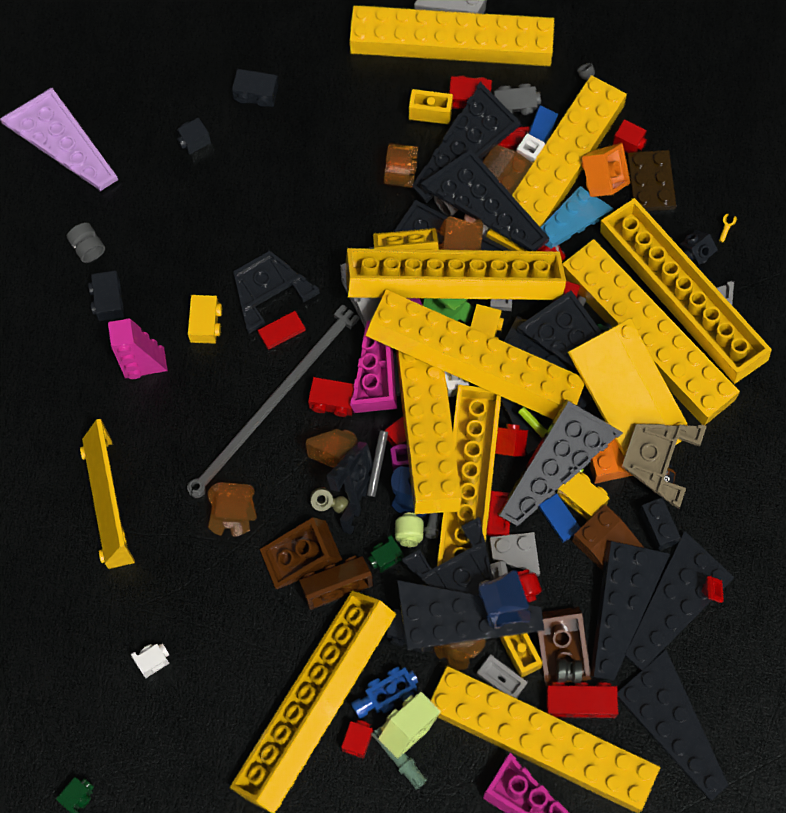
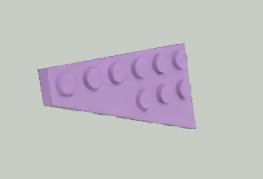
(56, 132)

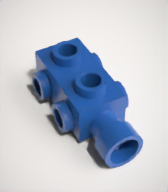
(388, 688)

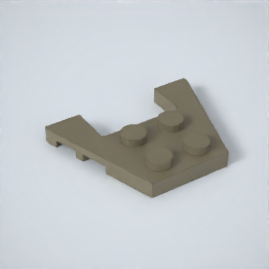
(651, 454)

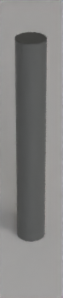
(377, 463)

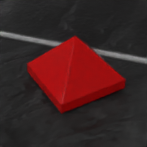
(713, 589)

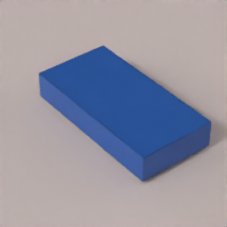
(543, 124)
(559, 517)

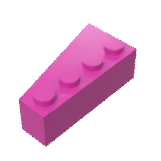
(135, 350)
(375, 377)
(519, 792)

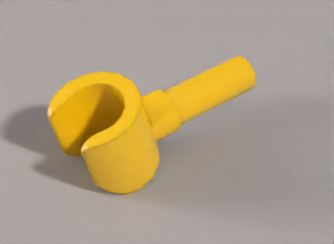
(726, 227)

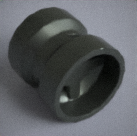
(564, 673)

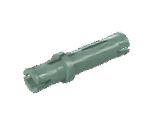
(405, 764)

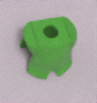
(453, 308)

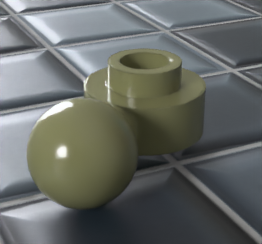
(339, 504)

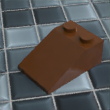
(599, 530)
(300, 552)
(562, 640)

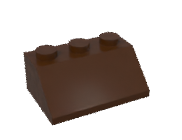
(336, 582)

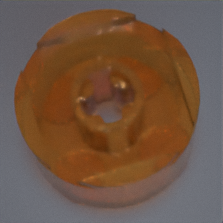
(400, 165)

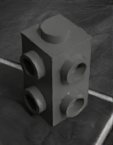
(519, 99)

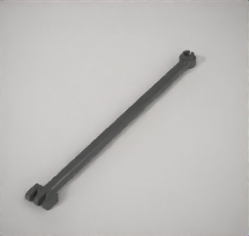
(273, 400)

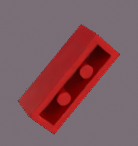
(582, 700)

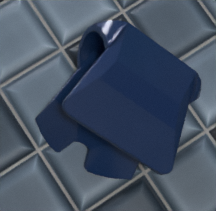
(403, 492)
(504, 600)

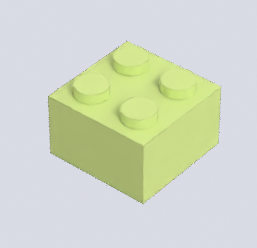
(408, 724)

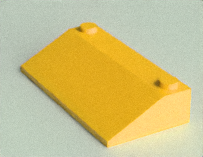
(625, 382)
(112, 535)

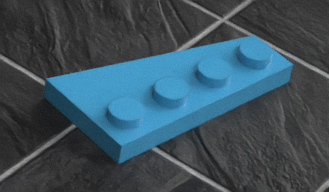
(574, 216)

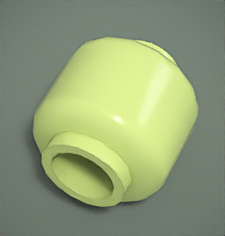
(409, 530)

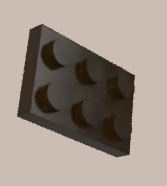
(652, 180)

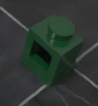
(385, 555)
(76, 795)

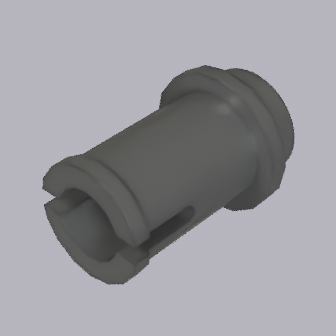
(433, 526)

